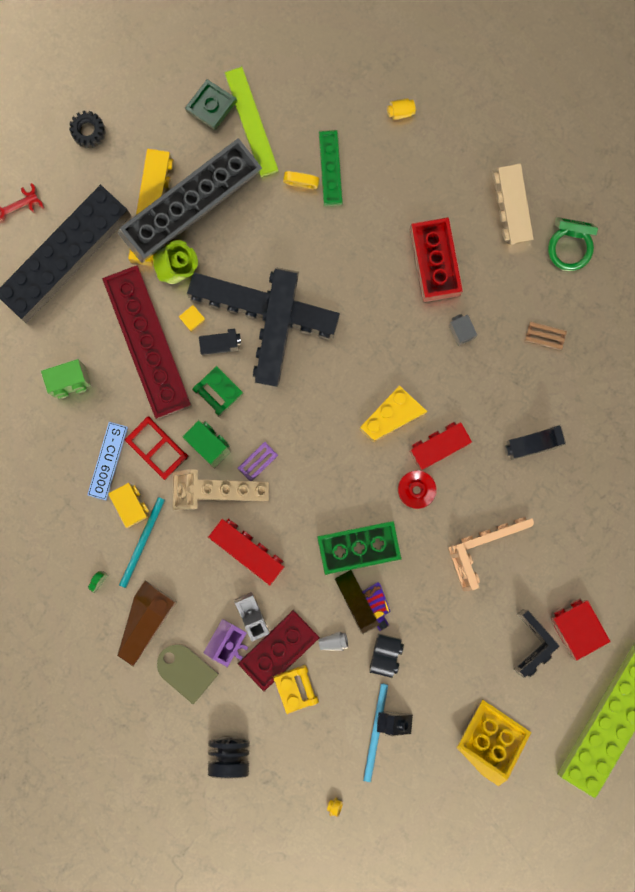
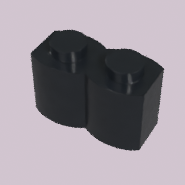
(385, 655)

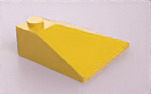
(493, 743)

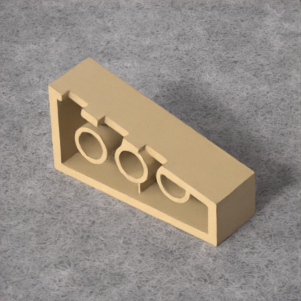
(513, 203)

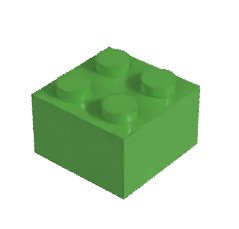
(66, 379)

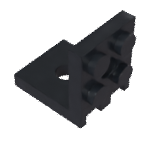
(542, 653)

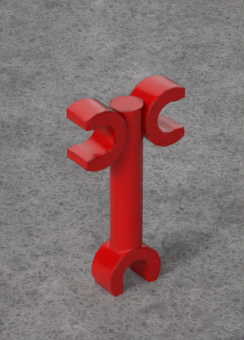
(30, 198)

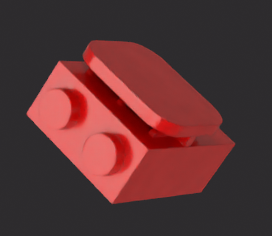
(579, 629)

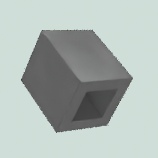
(462, 329)

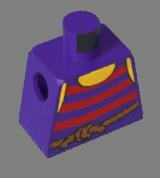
(378, 604)

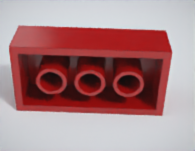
(436, 259)
(245, 551)

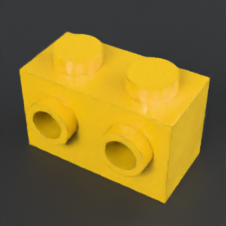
(129, 505)

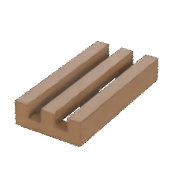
(548, 329)

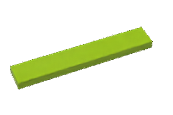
(251, 121)

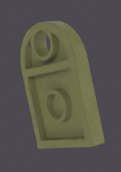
(187, 673)

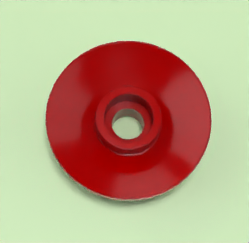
(424, 482)

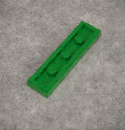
(330, 168)

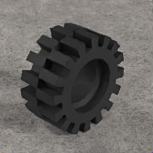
(87, 118)

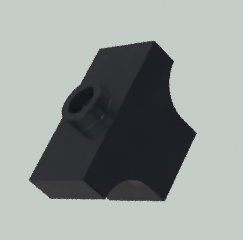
(394, 723)

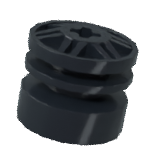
(228, 758)

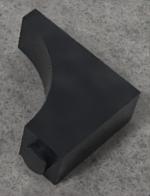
(535, 443)

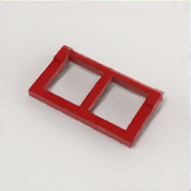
(165, 438)

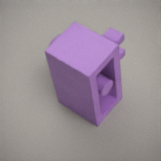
(225, 643)

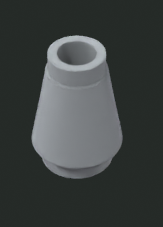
(334, 642)

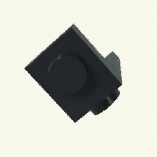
(220, 342)

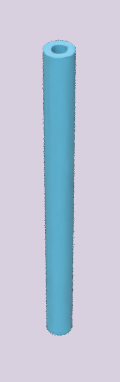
(375, 735)

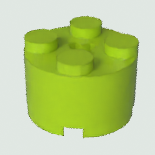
(175, 262)

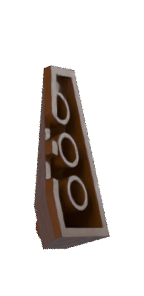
(145, 618)

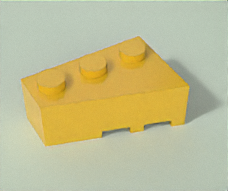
(392, 414)

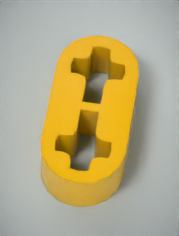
(301, 180)

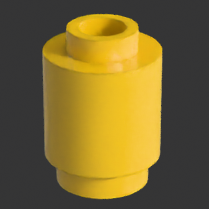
(401, 108)

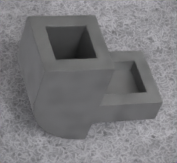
(251, 616)

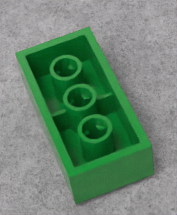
(369, 555)

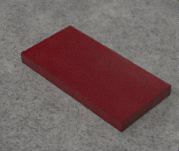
(278, 650)

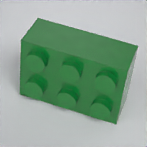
(203, 440)

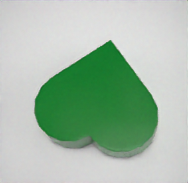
(97, 581)

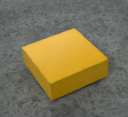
(192, 318)

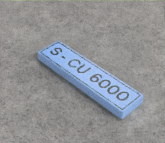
(107, 461)

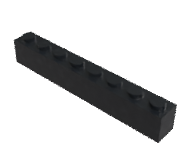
(253, 302)

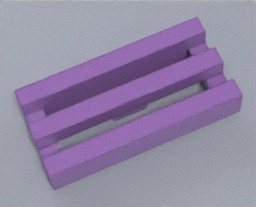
(252, 456)

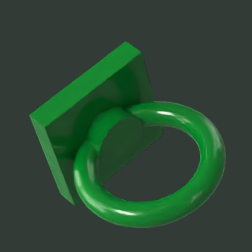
(573, 229)

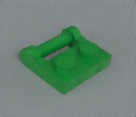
(222, 386)

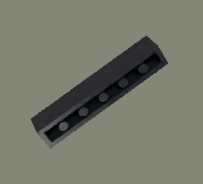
(276, 327)

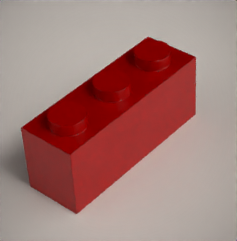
(440, 445)

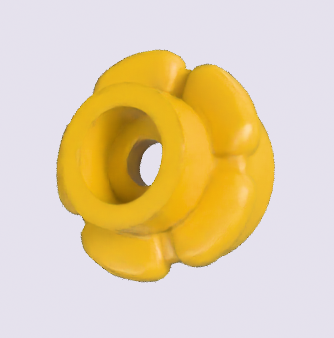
(334, 807)

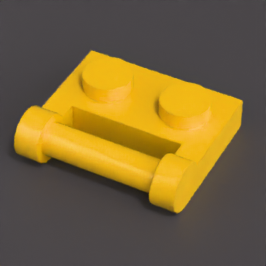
(289, 691)

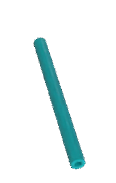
(141, 543)

